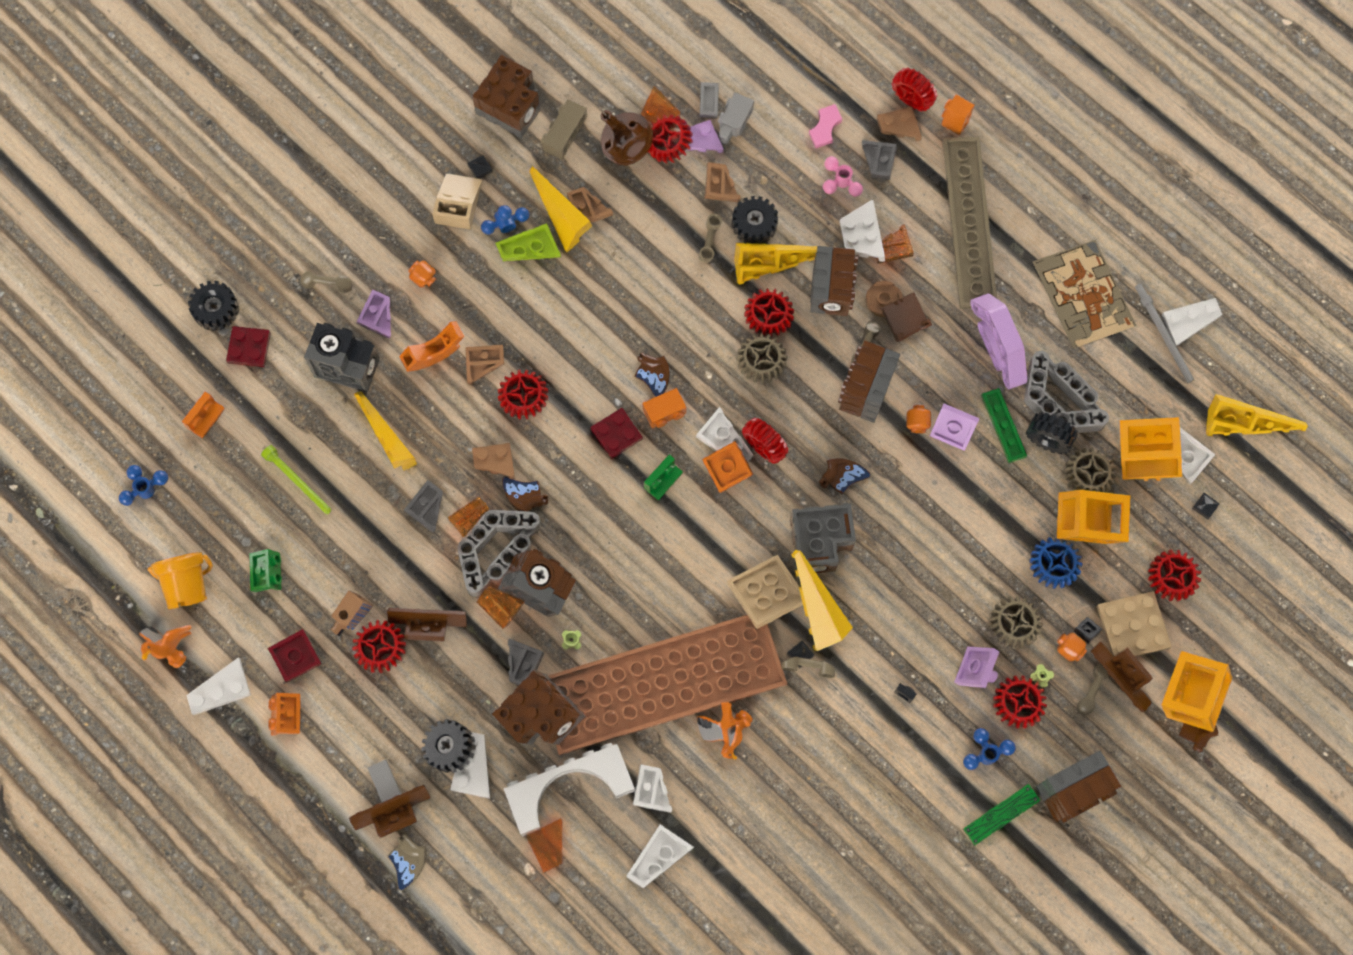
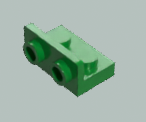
(662, 478)
(265, 570)

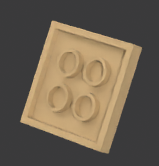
(766, 591)
(1134, 624)

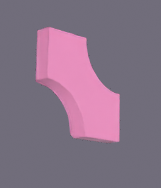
(829, 118)

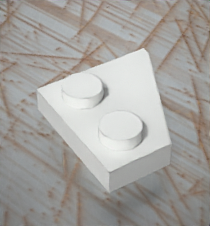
(650, 790)

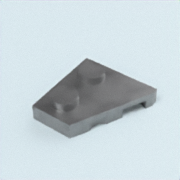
(880, 158)
(426, 506)
(522, 661)

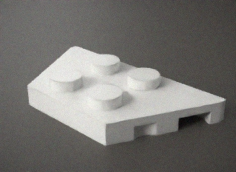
(862, 232)

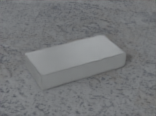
(709, 100)
(384, 780)

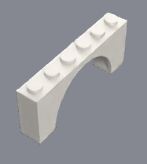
(526, 795)

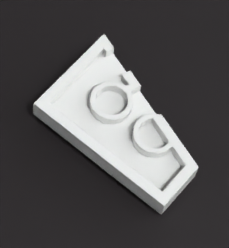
(1190, 319)
(720, 432)
(1194, 456)
(220, 689)
(474, 776)
(658, 855)

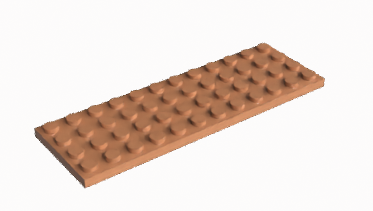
(669, 680)

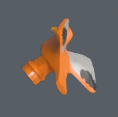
(164, 645)
(726, 730)

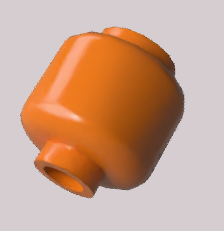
(422, 274)
(918, 419)
(1071, 647)

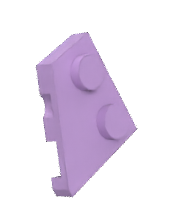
(705, 138)
(376, 314)

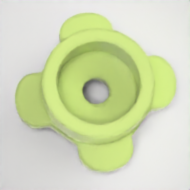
(575, 635)
(1043, 682)

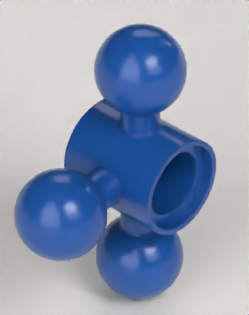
(505, 220)
(134, 473)
(981, 736)

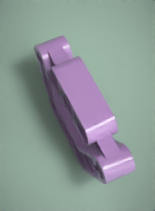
(1001, 339)

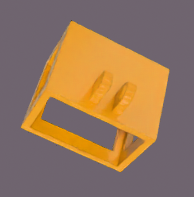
(1150, 448)
(1088, 514)
(1196, 692)

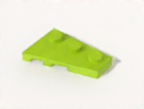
(529, 245)

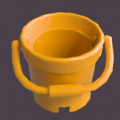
(182, 578)

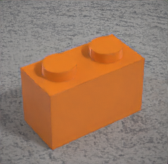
(957, 114)
(664, 408)

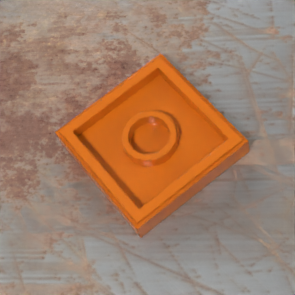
(728, 466)

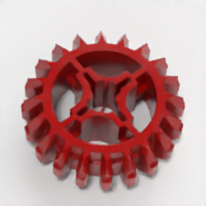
(914, 89)
(677, 141)
(776, 314)
(515, 395)
(765, 440)
(1179, 590)
(377, 654)
(1027, 705)

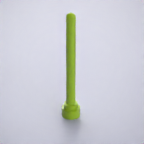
(270, 454)

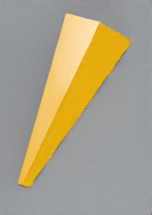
(566, 218)
(761, 259)
(1233, 416)
(392, 445)
(825, 616)

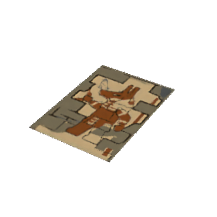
(1084, 294)

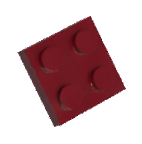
(248, 346)
(616, 433)
(294, 656)

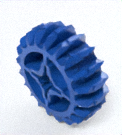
(1061, 567)

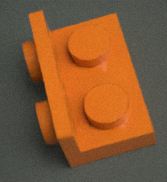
(203, 415)
(284, 713)

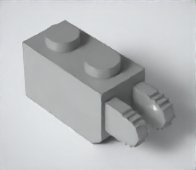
(735, 117)

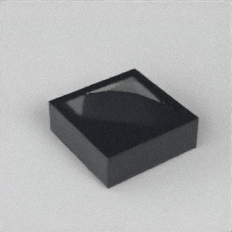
(479, 167)
(1205, 506)
(1088, 630)
(800, 650)
(905, 692)

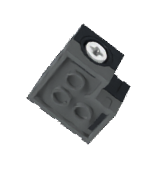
(341, 358)

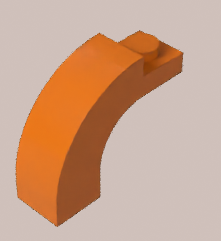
(431, 352)

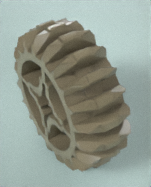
(769, 345)
(1105, 472)
(1022, 625)

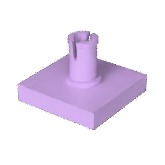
(954, 427)
(977, 667)

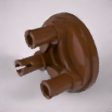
(625, 137)

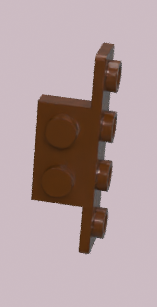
(426, 624)
(1126, 672)
(391, 814)

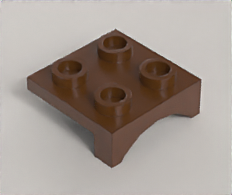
(905, 317)

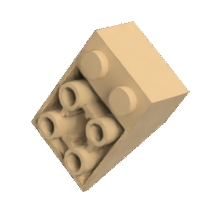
(457, 201)

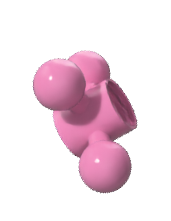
(830, 186)

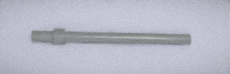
(1147, 301)

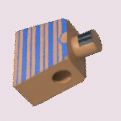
(355, 607)

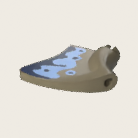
(407, 861)

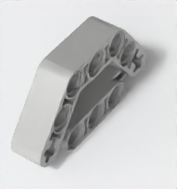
(1048, 367)
(466, 559)

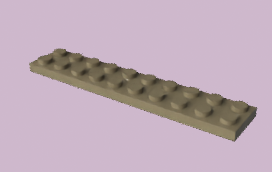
(969, 219)

